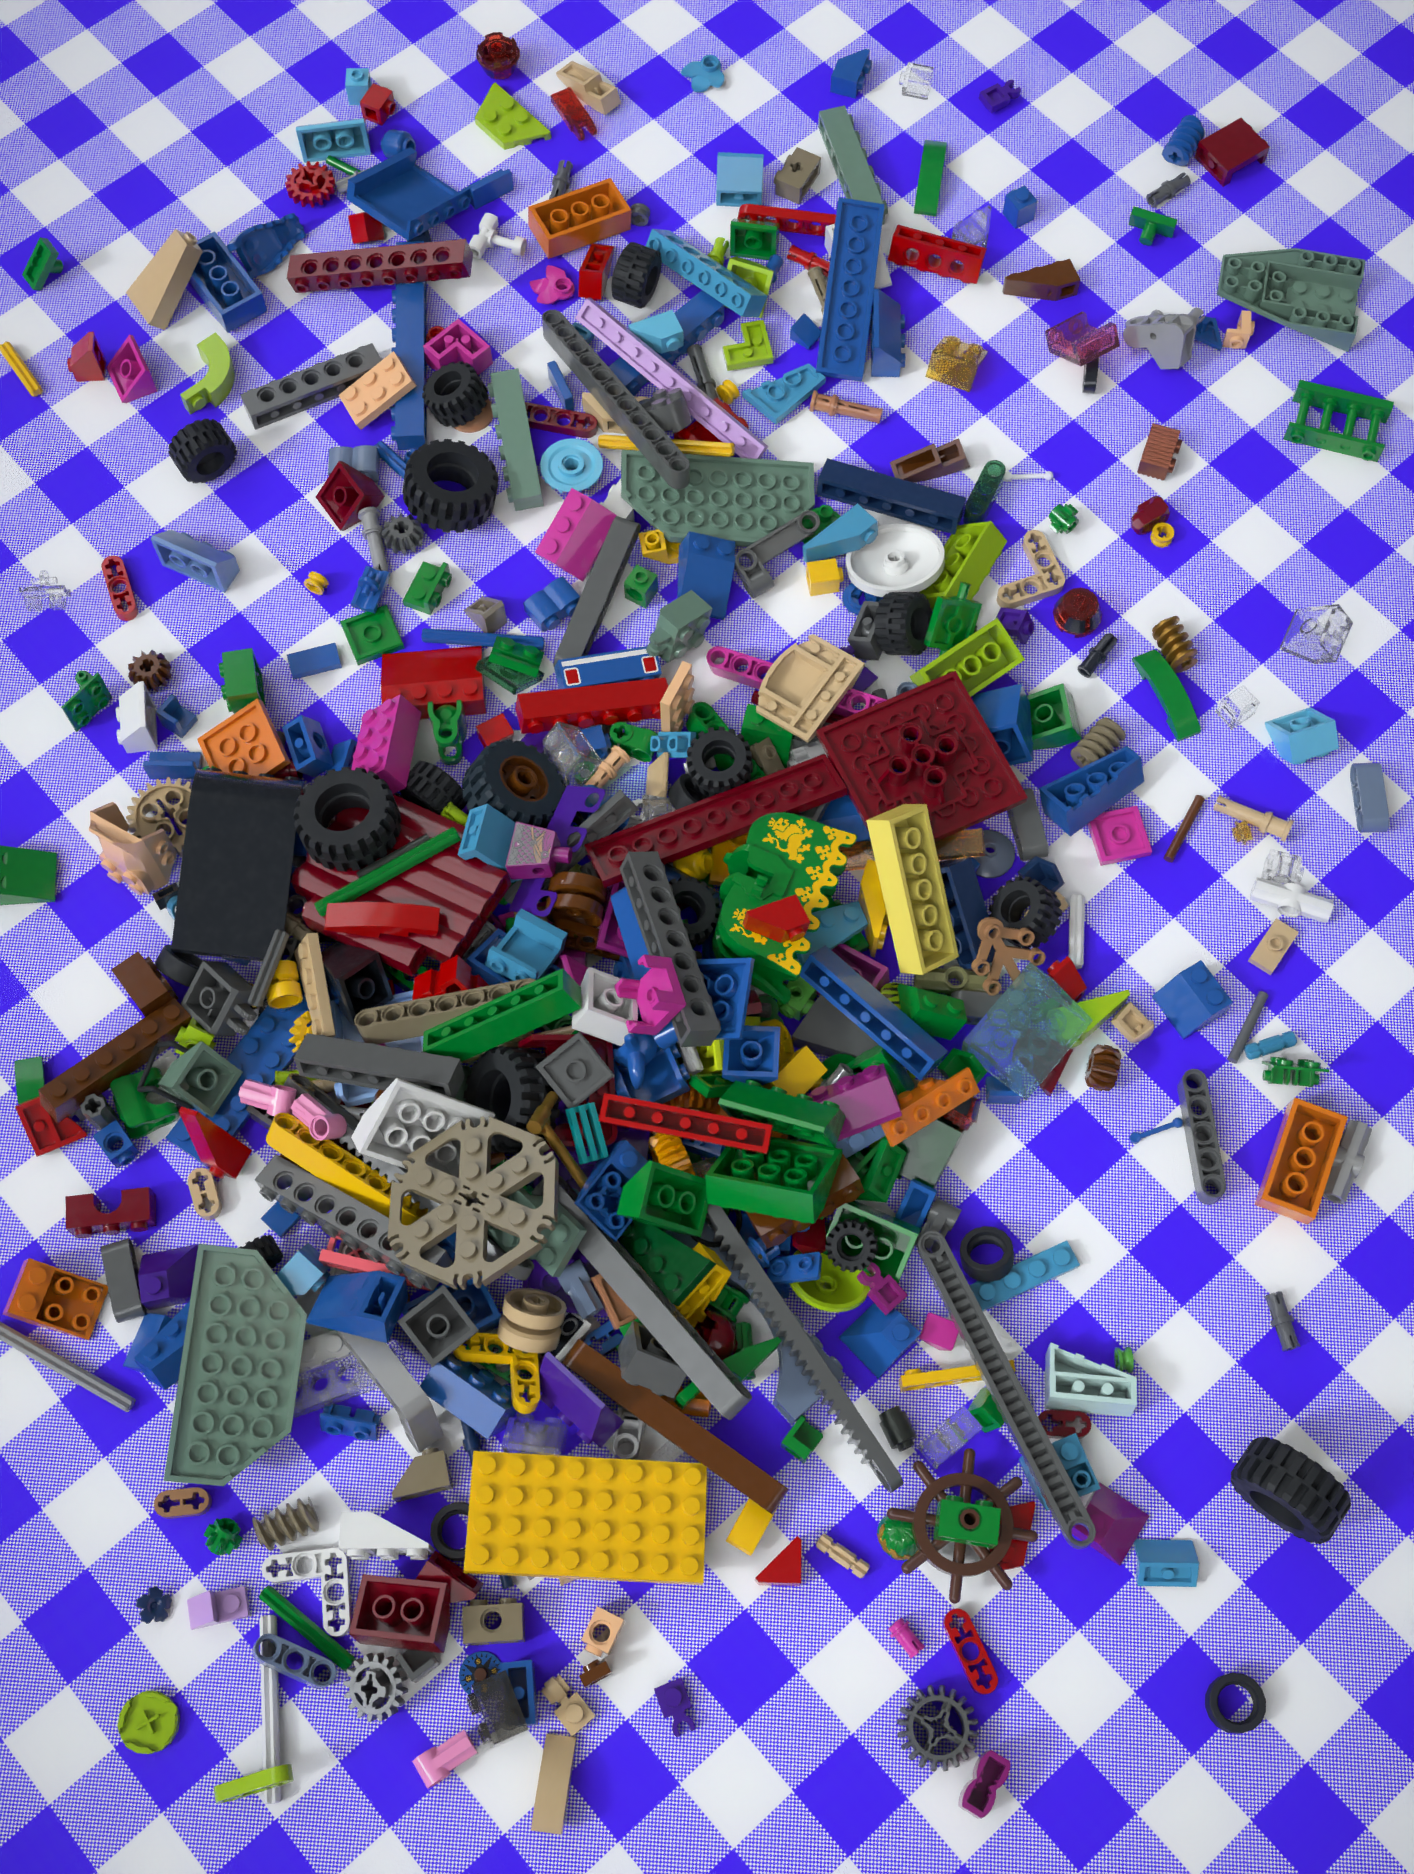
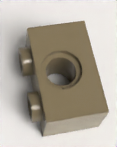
(511, 1627)

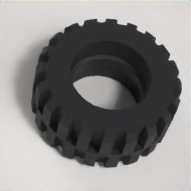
(453, 463)
(343, 791)
(511, 1088)
(1290, 1490)

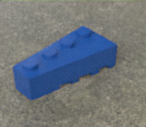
(1091, 789)
(163, 1354)

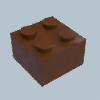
(144, 983)

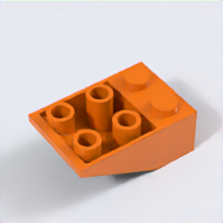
(55, 1299)

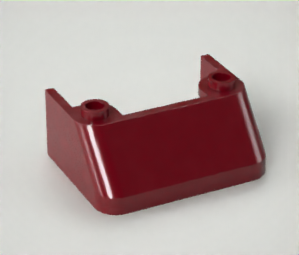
(551, 1043)

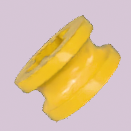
(727, 391)
(1158, 529)
(316, 583)

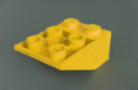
(873, 907)

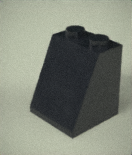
(355, 979)

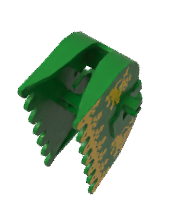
(780, 859)

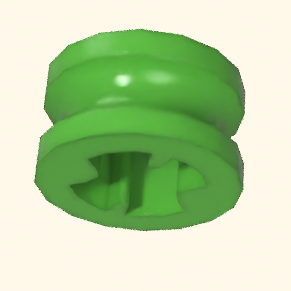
(1124, 1359)

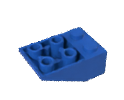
(604, 1187)
(361, 1304)

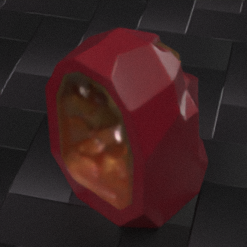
(1149, 514)

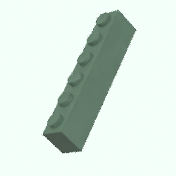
(848, 157)
(516, 440)

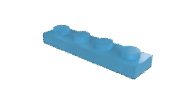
(1026, 1276)

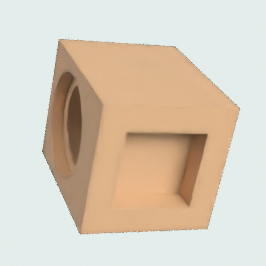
(599, 1618)

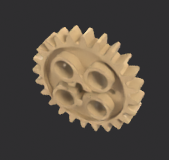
(143, 826)

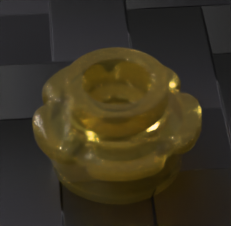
(1242, 832)

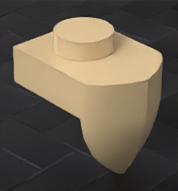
(1133, 1023)

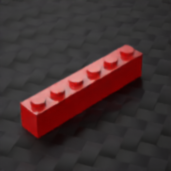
(591, 705)
(686, 1123)

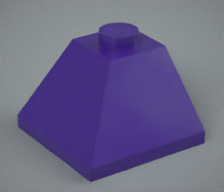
(167, 1277)

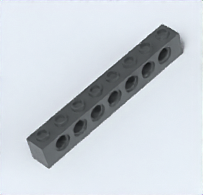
(667, 937)
(281, 1174)

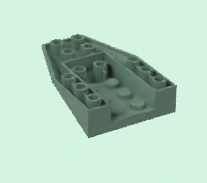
(1298, 290)

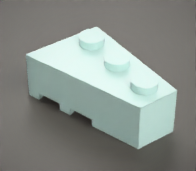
(1087, 1386)

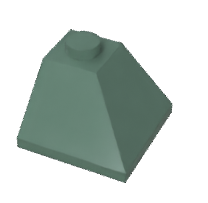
(201, 1078)

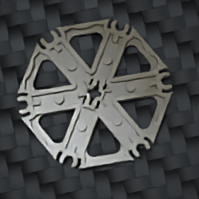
(472, 1220)

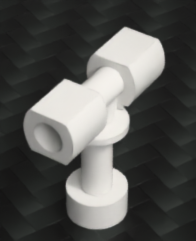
(488, 238)

